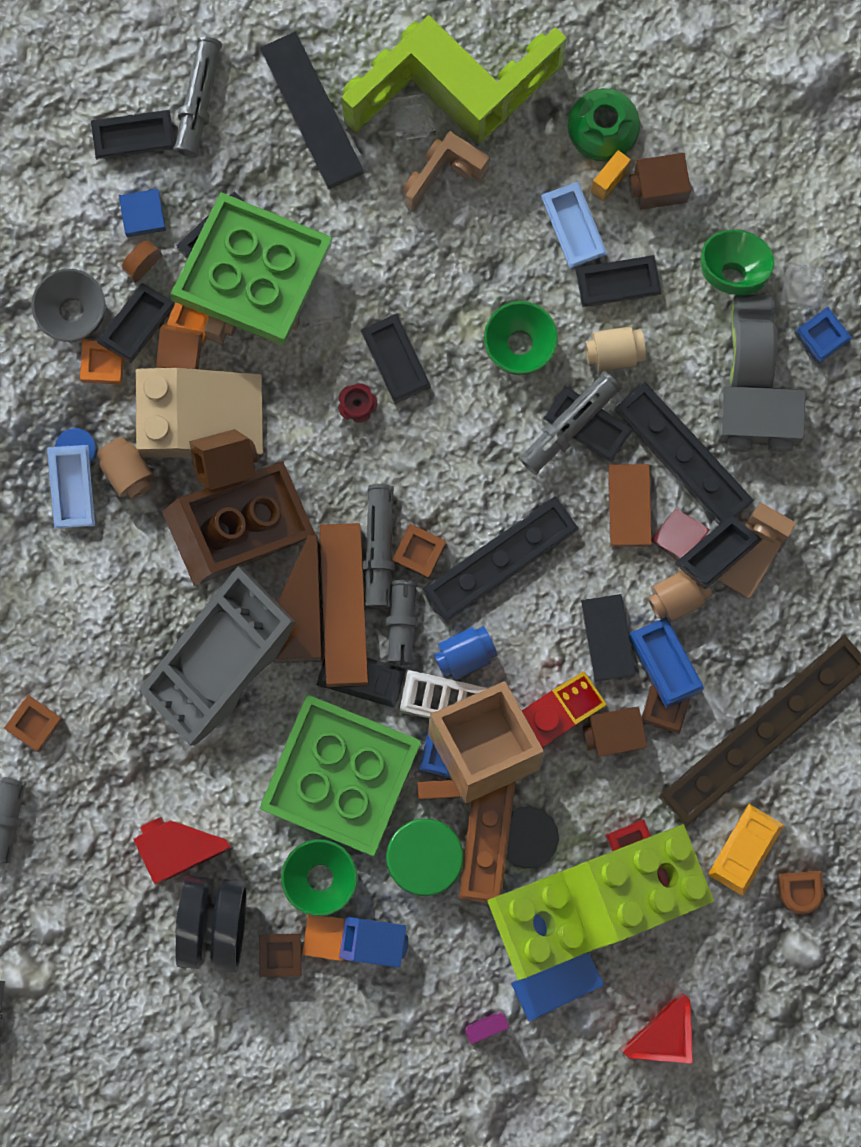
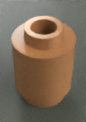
(125, 468)
(677, 596)

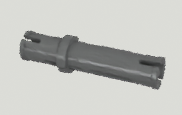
(197, 97)
(535, 457)
(378, 555)

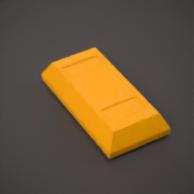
(745, 849)

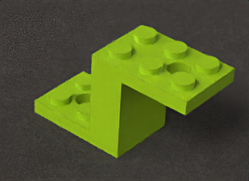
(452, 78)

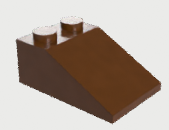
(237, 523)

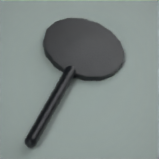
(531, 837)

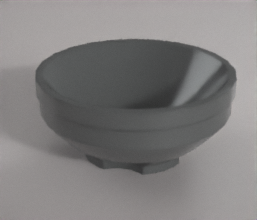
(60, 288)

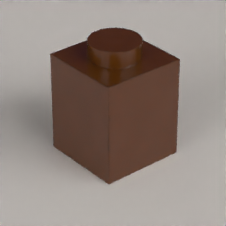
(660, 181)
(223, 459)
(615, 732)

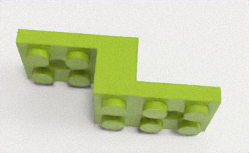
(600, 901)

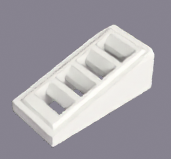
(413, 678)

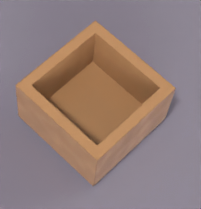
(485, 742)

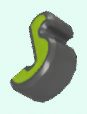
(753, 341)

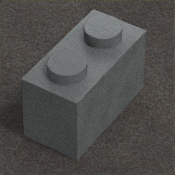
(761, 417)

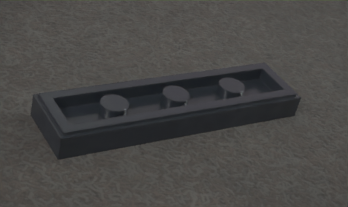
(311, 110)
(683, 454)
(500, 559)

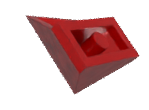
(665, 1036)

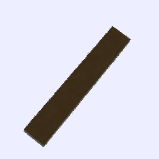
(763, 731)

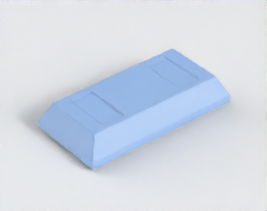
(574, 225)
(71, 486)

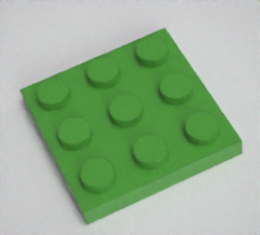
(251, 268)
(340, 775)

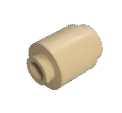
(615, 349)

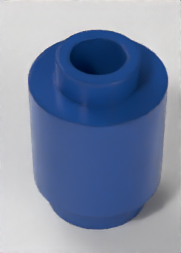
(465, 652)

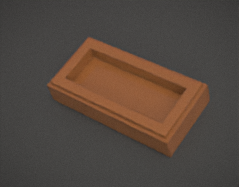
(629, 505)

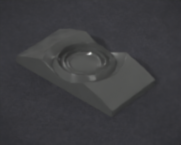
(218, 657)

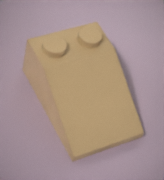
(194, 404)

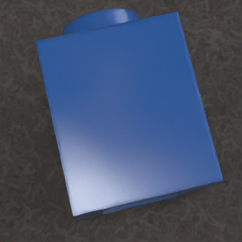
(373, 942)

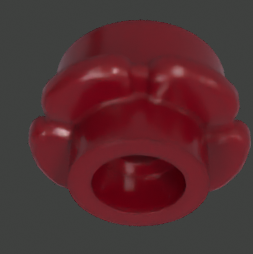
(357, 392)

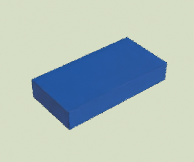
(666, 662)
(557, 986)

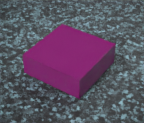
(486, 1027)

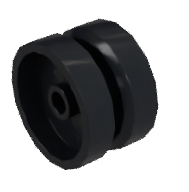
(206, 923)

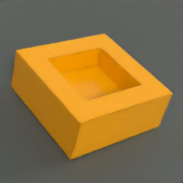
(610, 175)

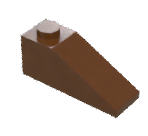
(303, 603)

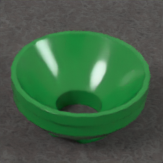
(600, 142)
(740, 252)
(526, 319)
(295, 877)

